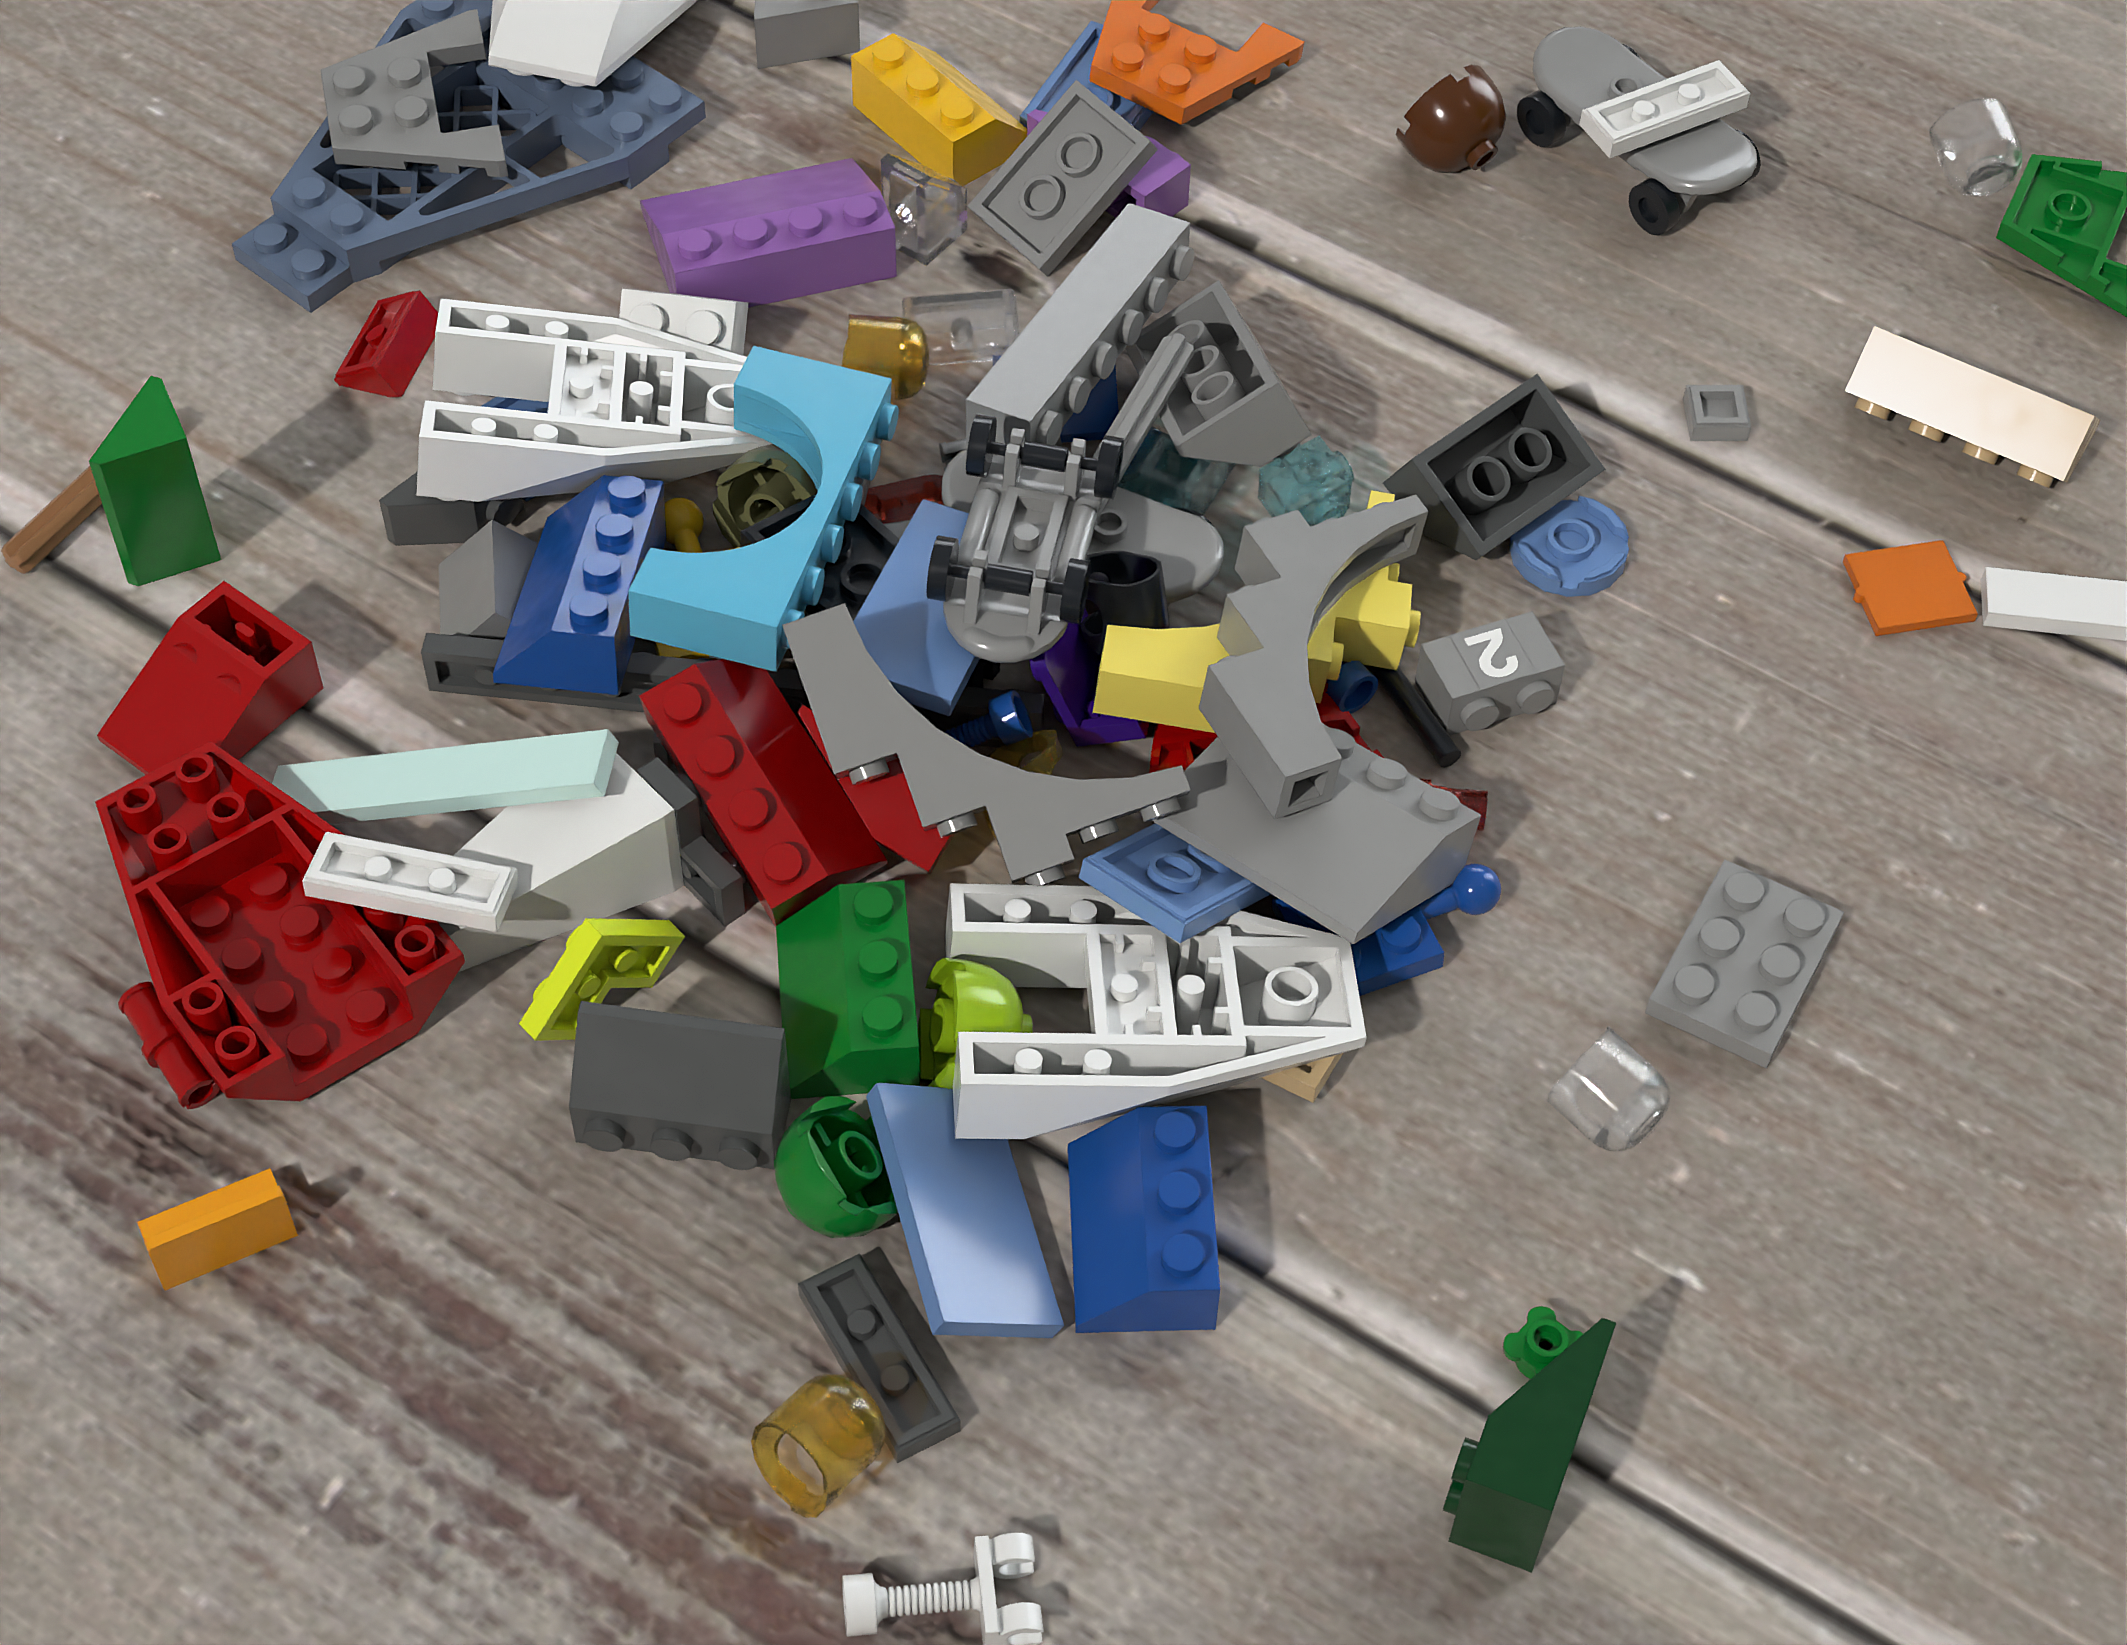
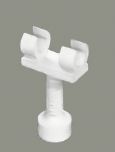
(1000, 1557)

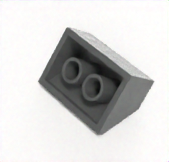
(1498, 470)
(679, 1086)

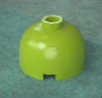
(966, 1000)

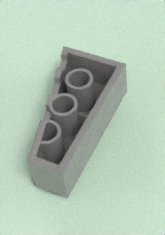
(804, 30)

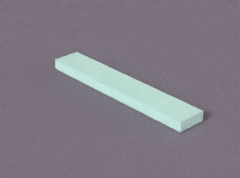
(453, 777)

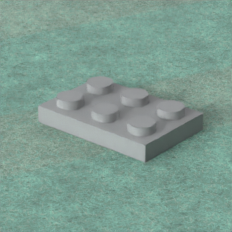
(1062, 177)
(1744, 963)

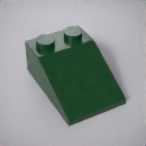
(1514, 1474)

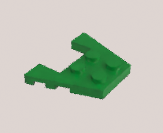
(2067, 222)

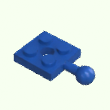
(1408, 943)

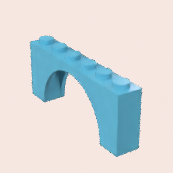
(740, 597)

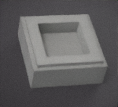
(1716, 413)

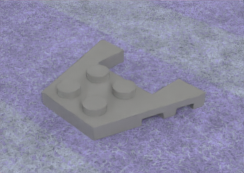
(386, 106)

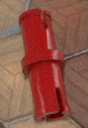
(166, 1048)

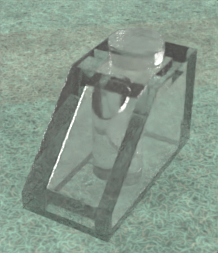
(924, 207)

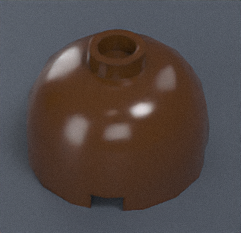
(1455, 123)

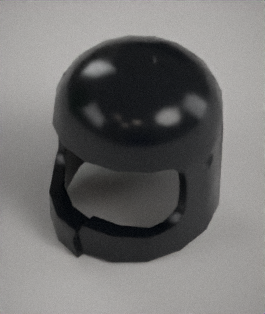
(1131, 598)

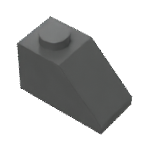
(434, 521)

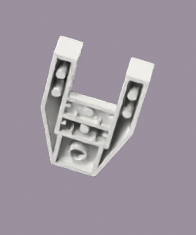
(616, 407)
(1161, 1011)

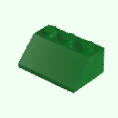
(849, 992)

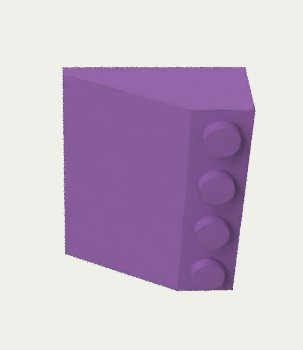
(774, 235)

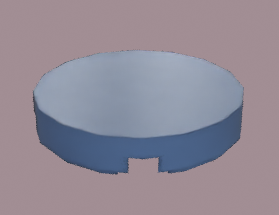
(1572, 548)

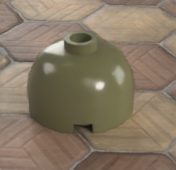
(757, 488)

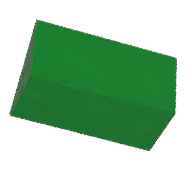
(153, 491)

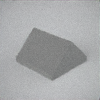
(484, 582)

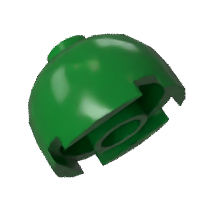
(834, 1171)

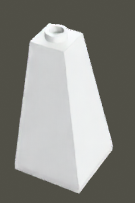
(575, 862)

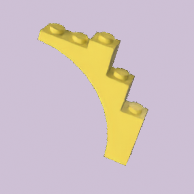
(1163, 671)

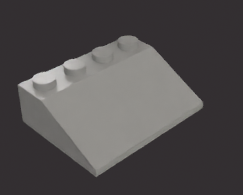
(1343, 862)

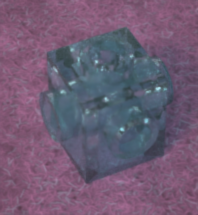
(1307, 481)

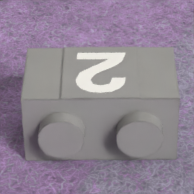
(1489, 673)

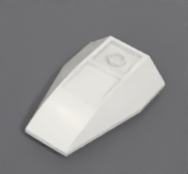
(575, 38)

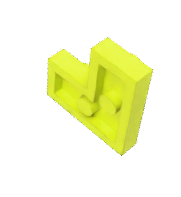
(598, 958)

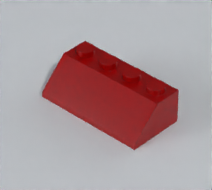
(761, 783)

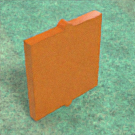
(1909, 588)

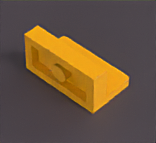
(217, 1229)

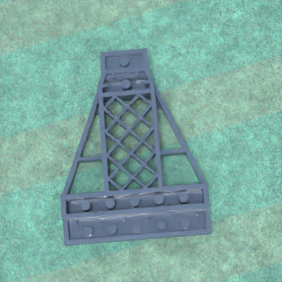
(331, 239)

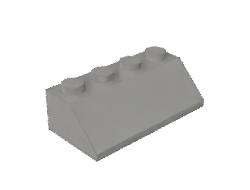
(1229, 395)

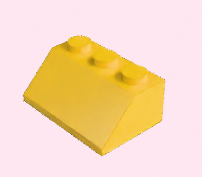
(932, 109)

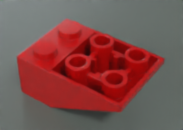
(217, 677)

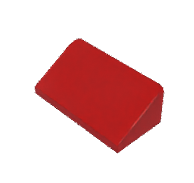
(390, 345)

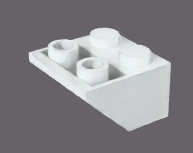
(696, 318)

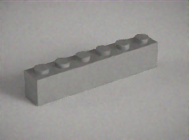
(1084, 326)

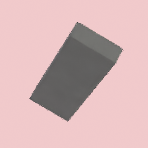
(879, 1356)

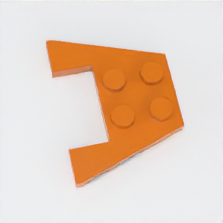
(1176, 69)

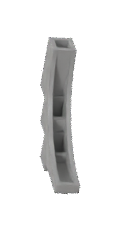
(1262, 690)
(1030, 812)

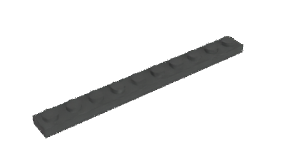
(467, 666)

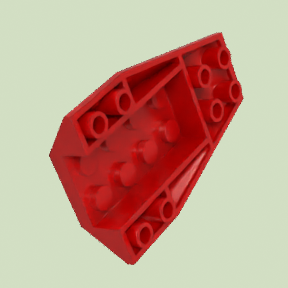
(247, 968)

